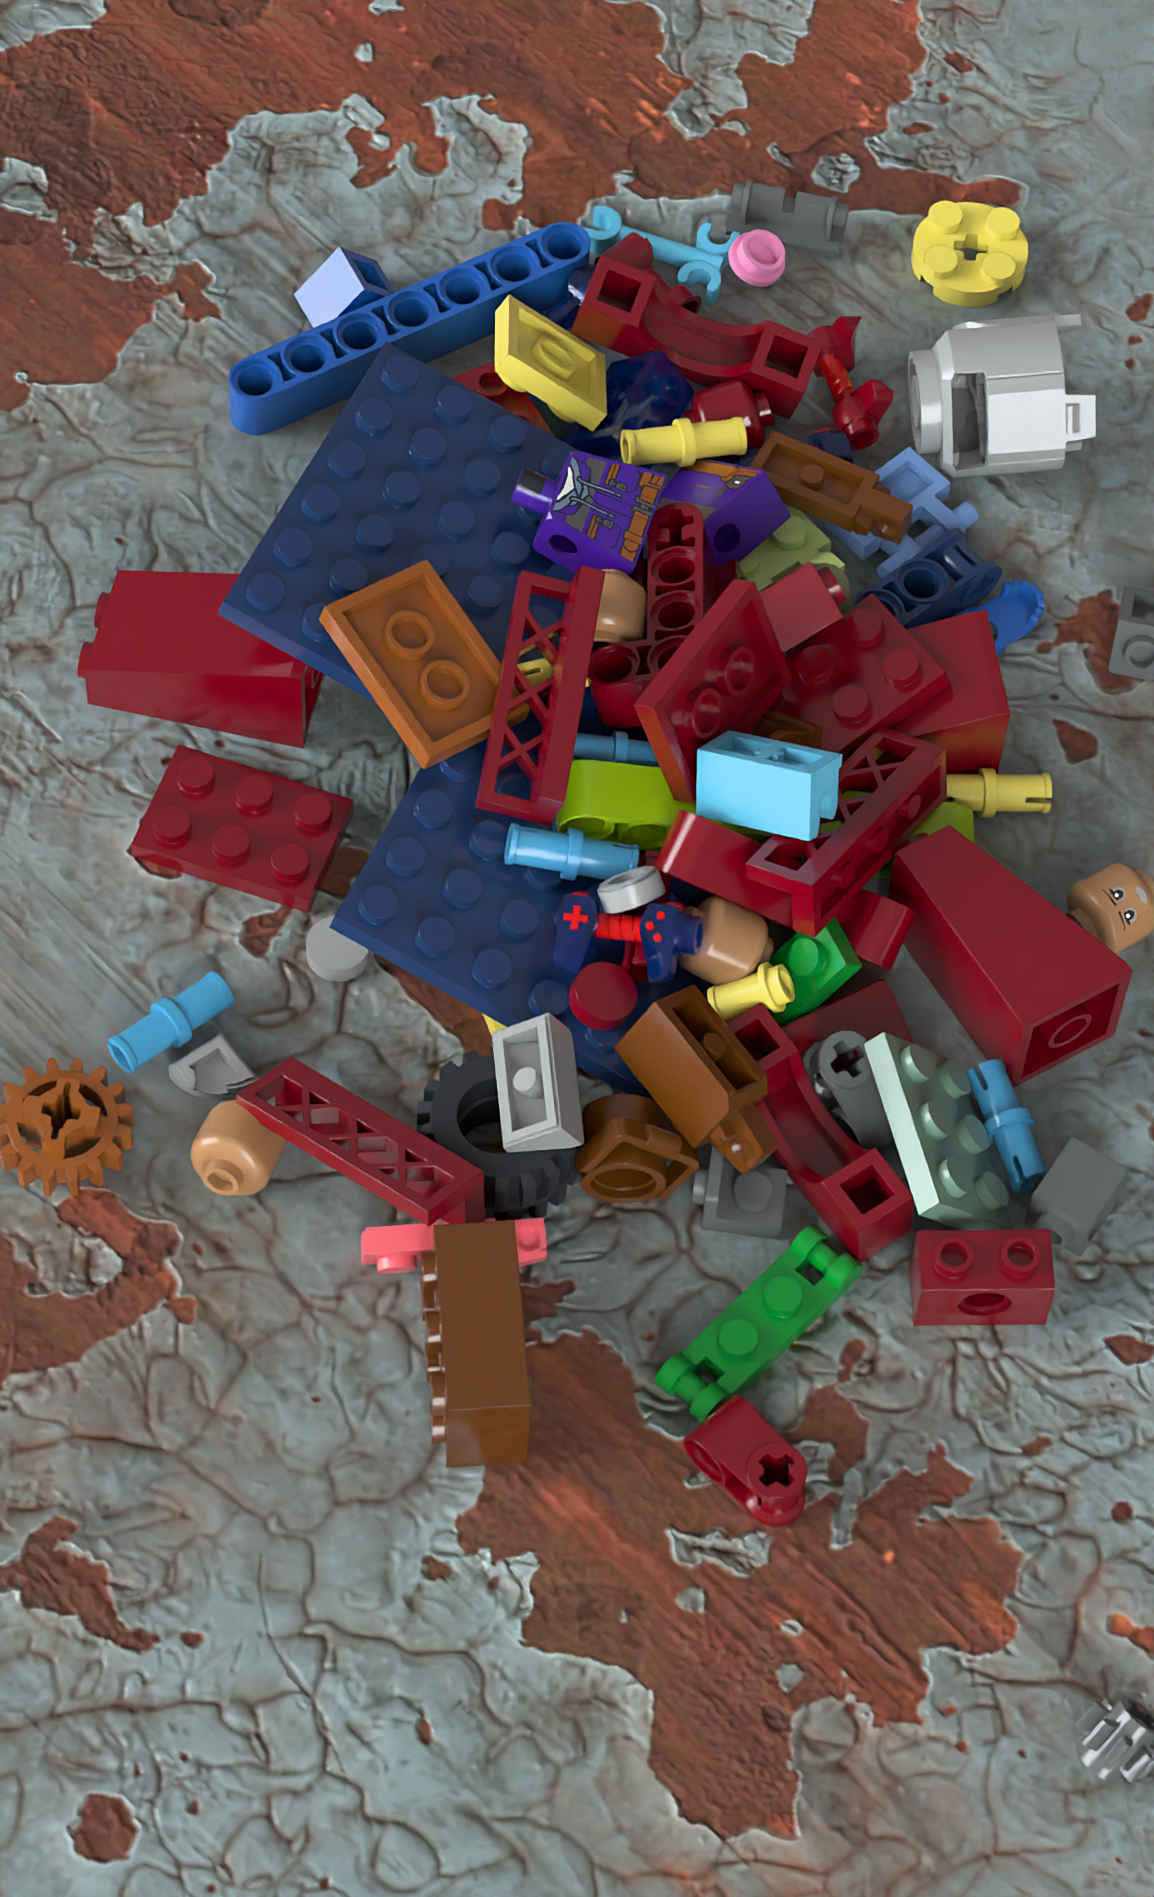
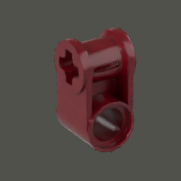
(743, 1454)

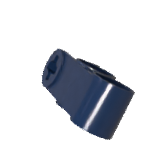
(935, 582)

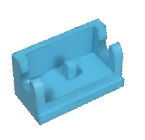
(767, 784)

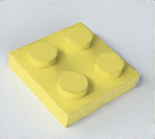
(550, 364)

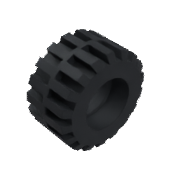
(512, 1181)

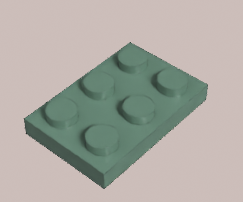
(938, 1135)

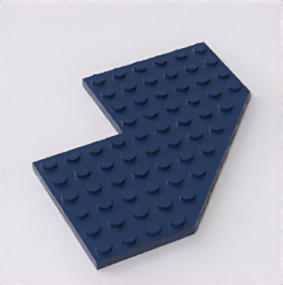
(402, 480)

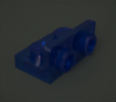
(639, 395)

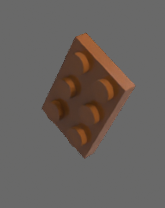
(420, 661)

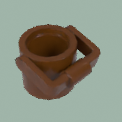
(629, 1149)

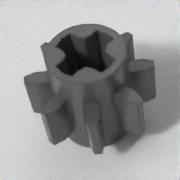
(1117, 1740)

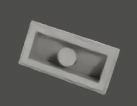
(537, 1086)

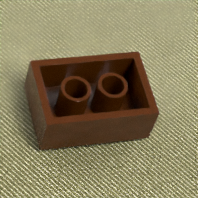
(476, 1344)

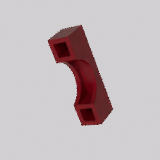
(634, 316)
(840, 1179)

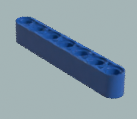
(420, 320)

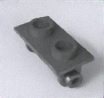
(799, 222)

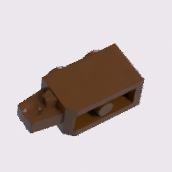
(701, 1077)

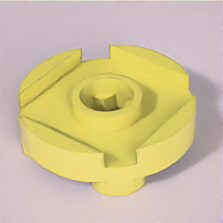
(973, 226)

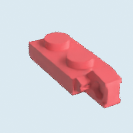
(400, 1246)

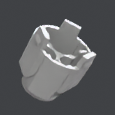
(997, 397)

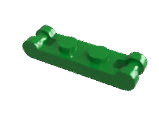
(759, 1324)

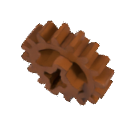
(85, 1141)

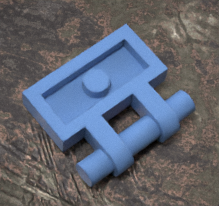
(923, 487)

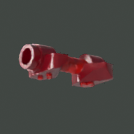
(856, 410)

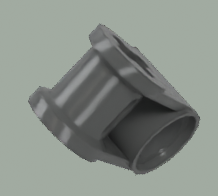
(852, 1092)

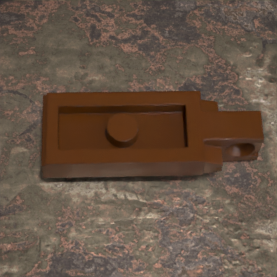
(832, 489)

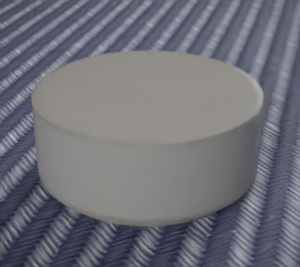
(631, 889)
(333, 954)

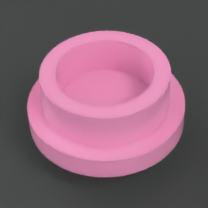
(757, 257)

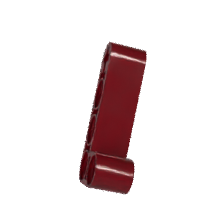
(677, 599)
(716, 863)

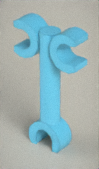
(698, 264)

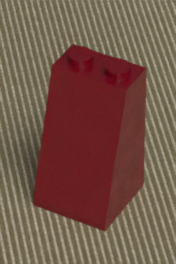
(179, 661)
(974, 709)
(1004, 956)

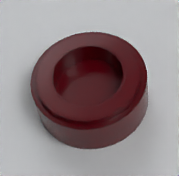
(602, 996)

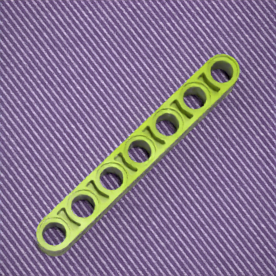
(637, 808)

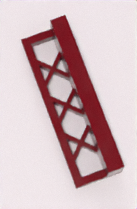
(564, 699)
(869, 829)
(366, 1144)

